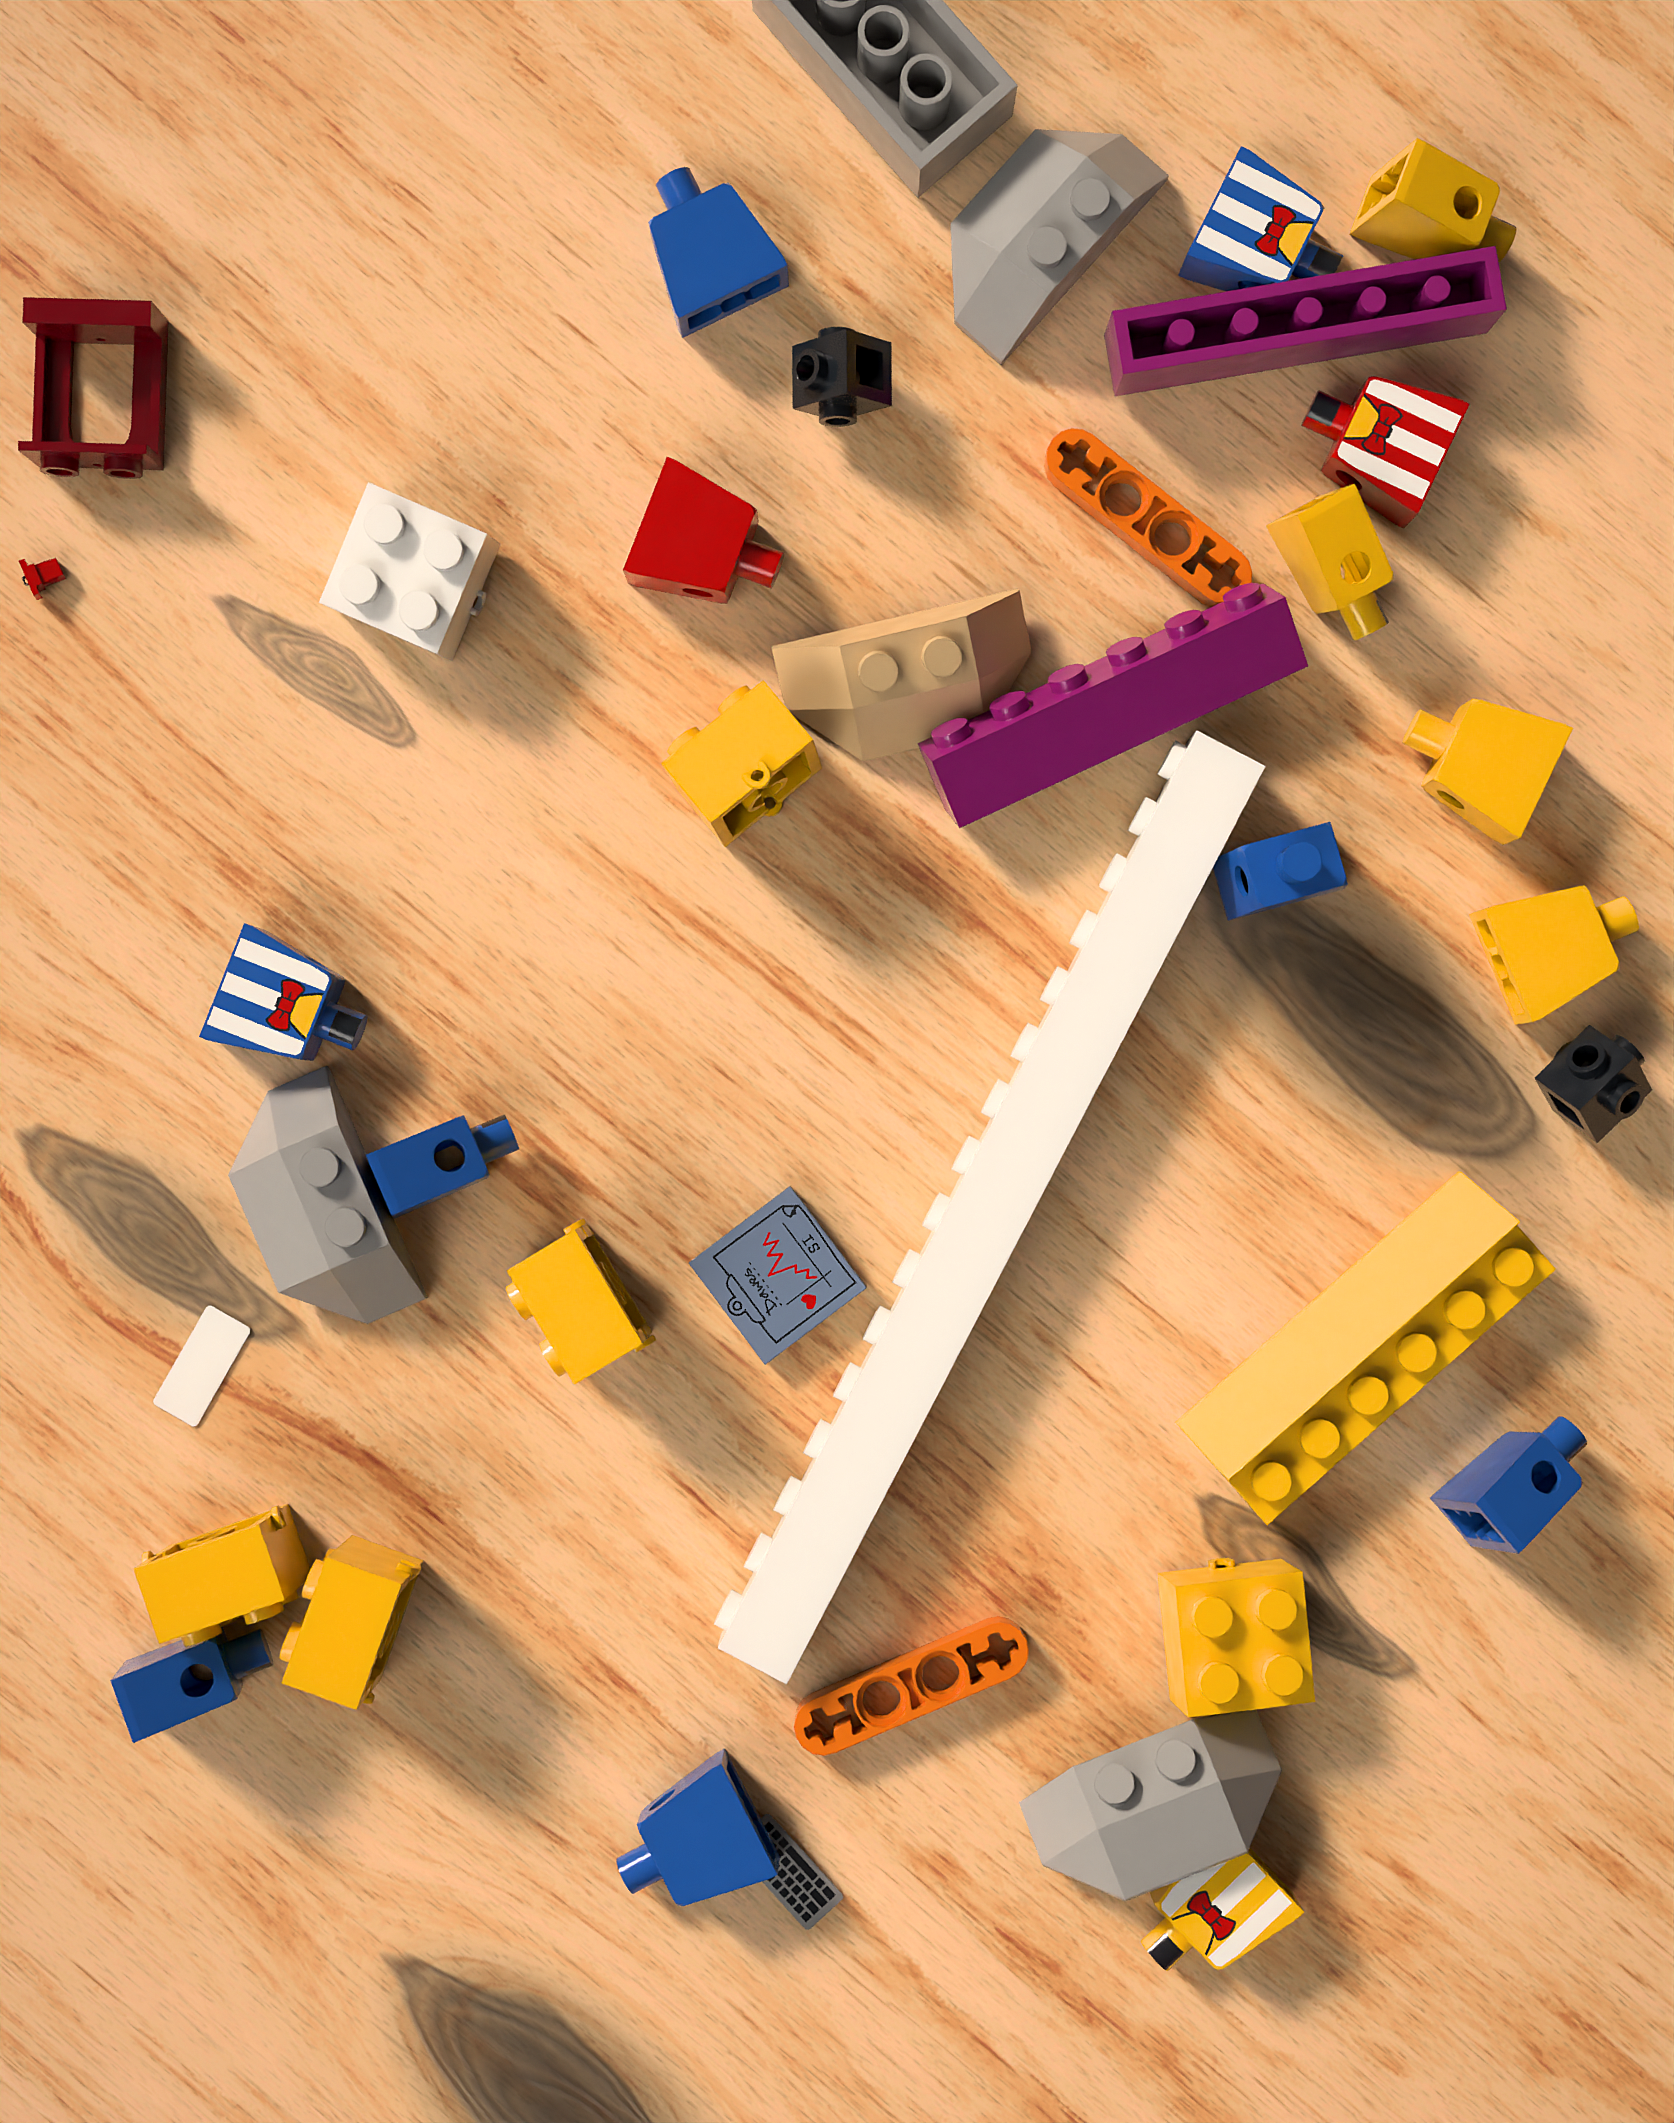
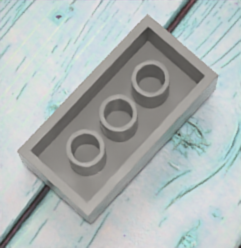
(900, 76)

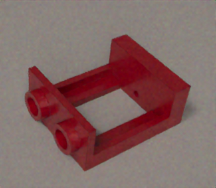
(68, 321)

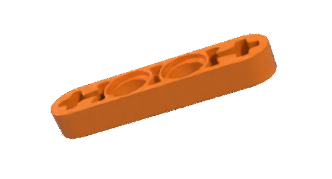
(1155, 509)
(915, 1695)

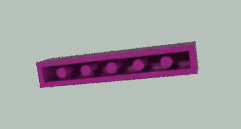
(1304, 321)
(1113, 702)

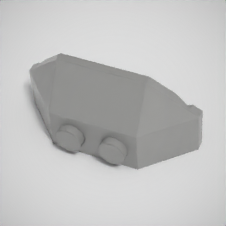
(1042, 229)
(321, 1206)
(1157, 1806)

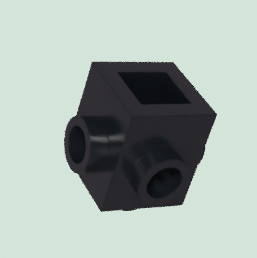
(841, 375)
(1595, 1082)

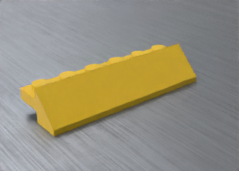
(1365, 1346)

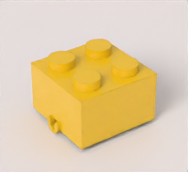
(741, 760)
(578, 1304)
(223, 1574)
(350, 1622)
(1236, 1637)

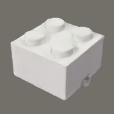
(410, 571)

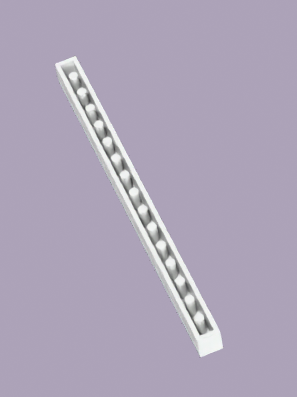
(988, 1206)

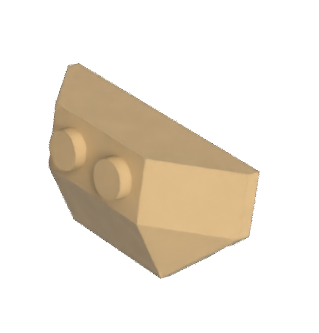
(901, 677)

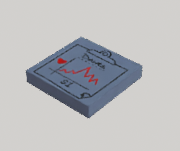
(777, 1275)

